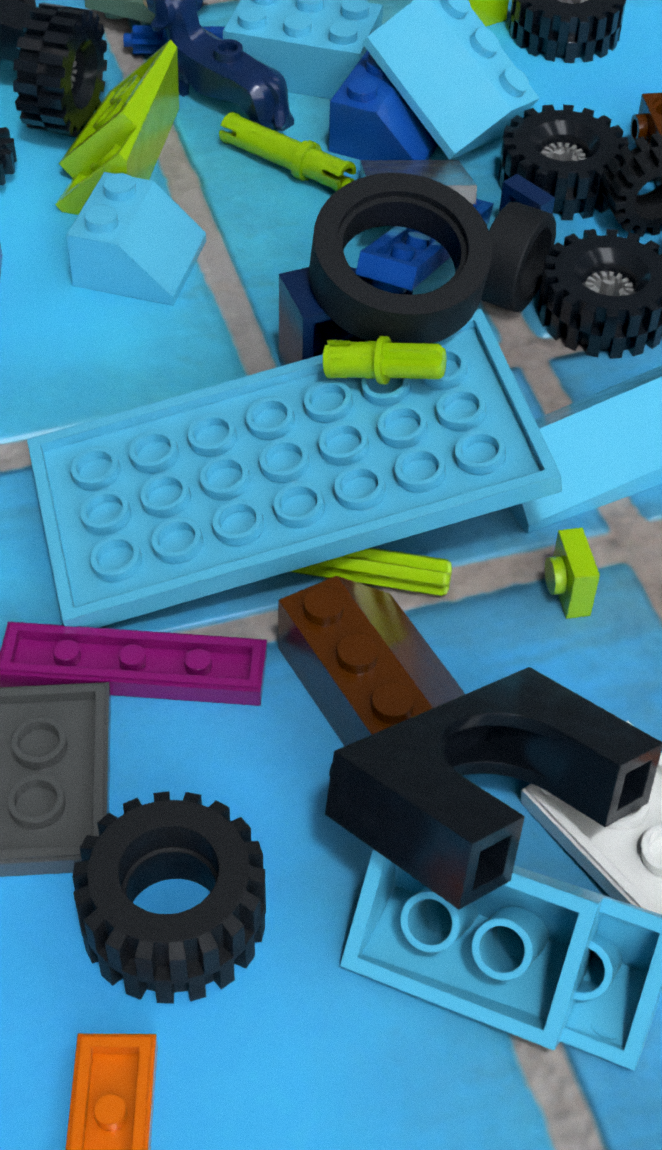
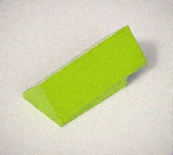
(125, 129)

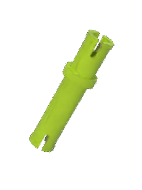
(303, 158)

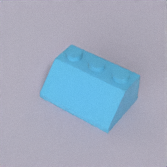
(451, 73)

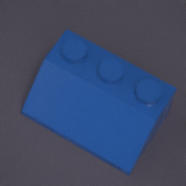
(374, 120)

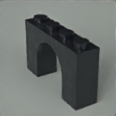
(414, 807)

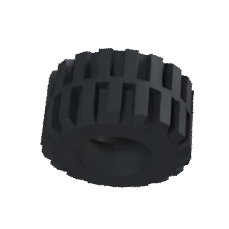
(162, 844)

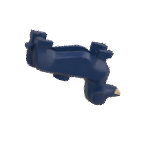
(221, 66)

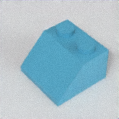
(133, 241)

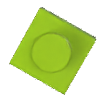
(572, 573)

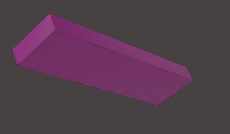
(136, 662)

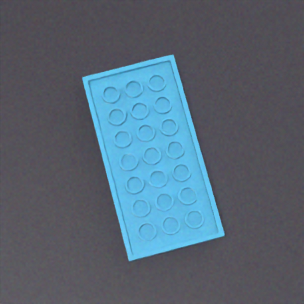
(279, 477)

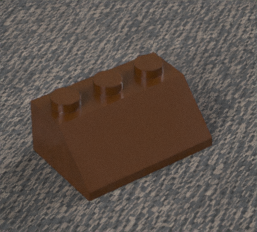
(360, 657)

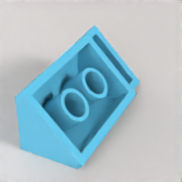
(602, 448)
(521, 958)

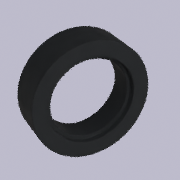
(408, 203)

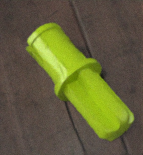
(383, 360)

